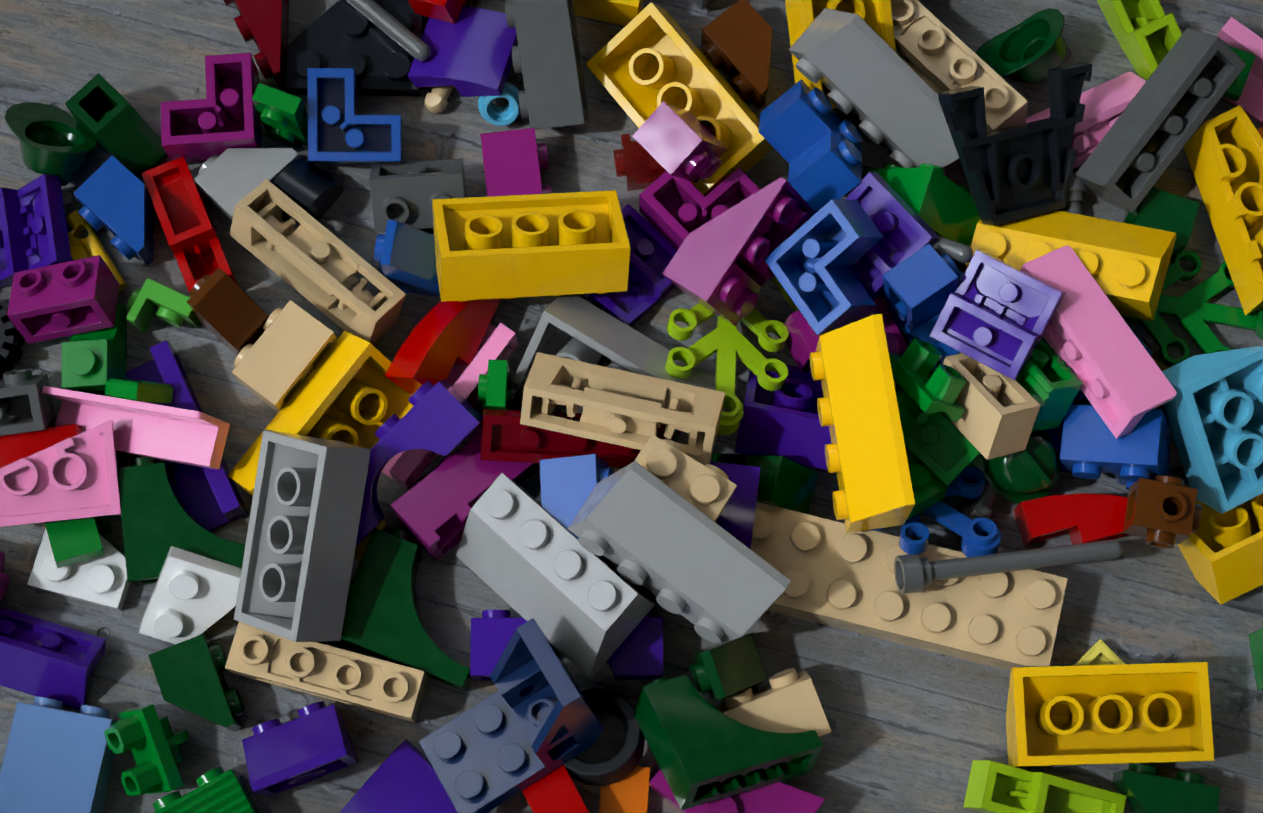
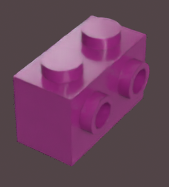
(63, 299)

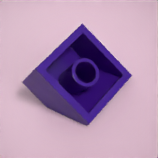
(784, 420)
(298, 750)

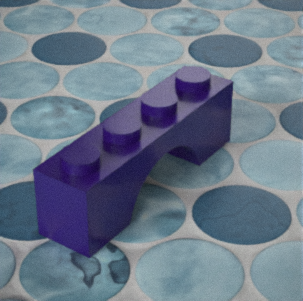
(435, 423)
(635, 659)

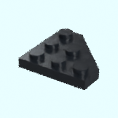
(350, 40)

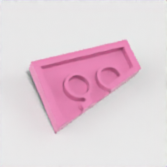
(63, 481)

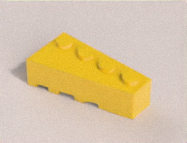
(1229, 175)

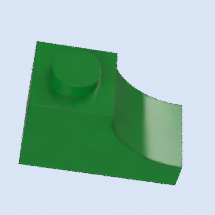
(96, 357)

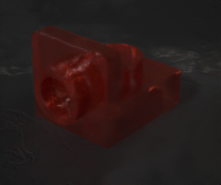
(636, 164)

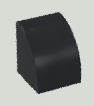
(308, 187)

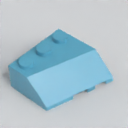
(1219, 424)

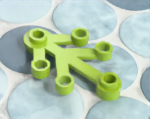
(727, 344)

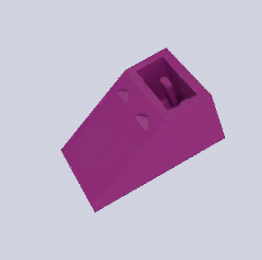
(724, 258)

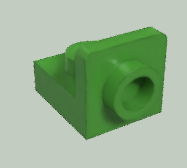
(154, 296)

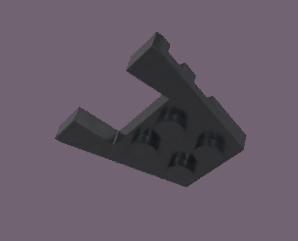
(1021, 166)

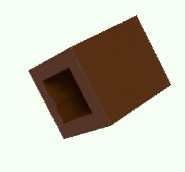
(741, 47)
(227, 311)

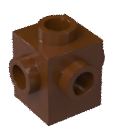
(1162, 511)

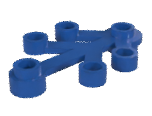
(978, 535)

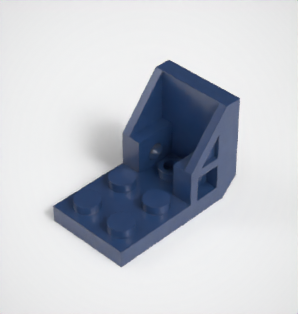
(516, 733)

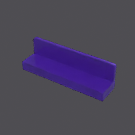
(204, 491)
(47, 658)

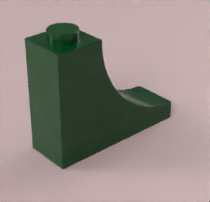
(158, 519)
(384, 610)
(710, 754)

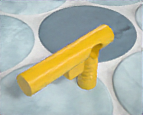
(90, 245)

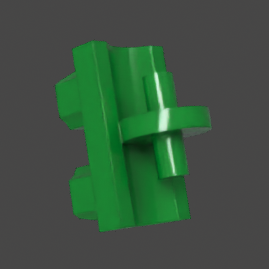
(923, 392)
(153, 749)

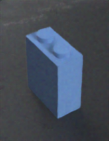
(56, 759)

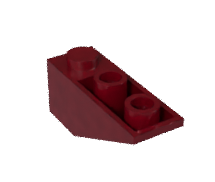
(268, 26)

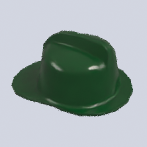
(1028, 48)
(49, 139)
(1024, 473)

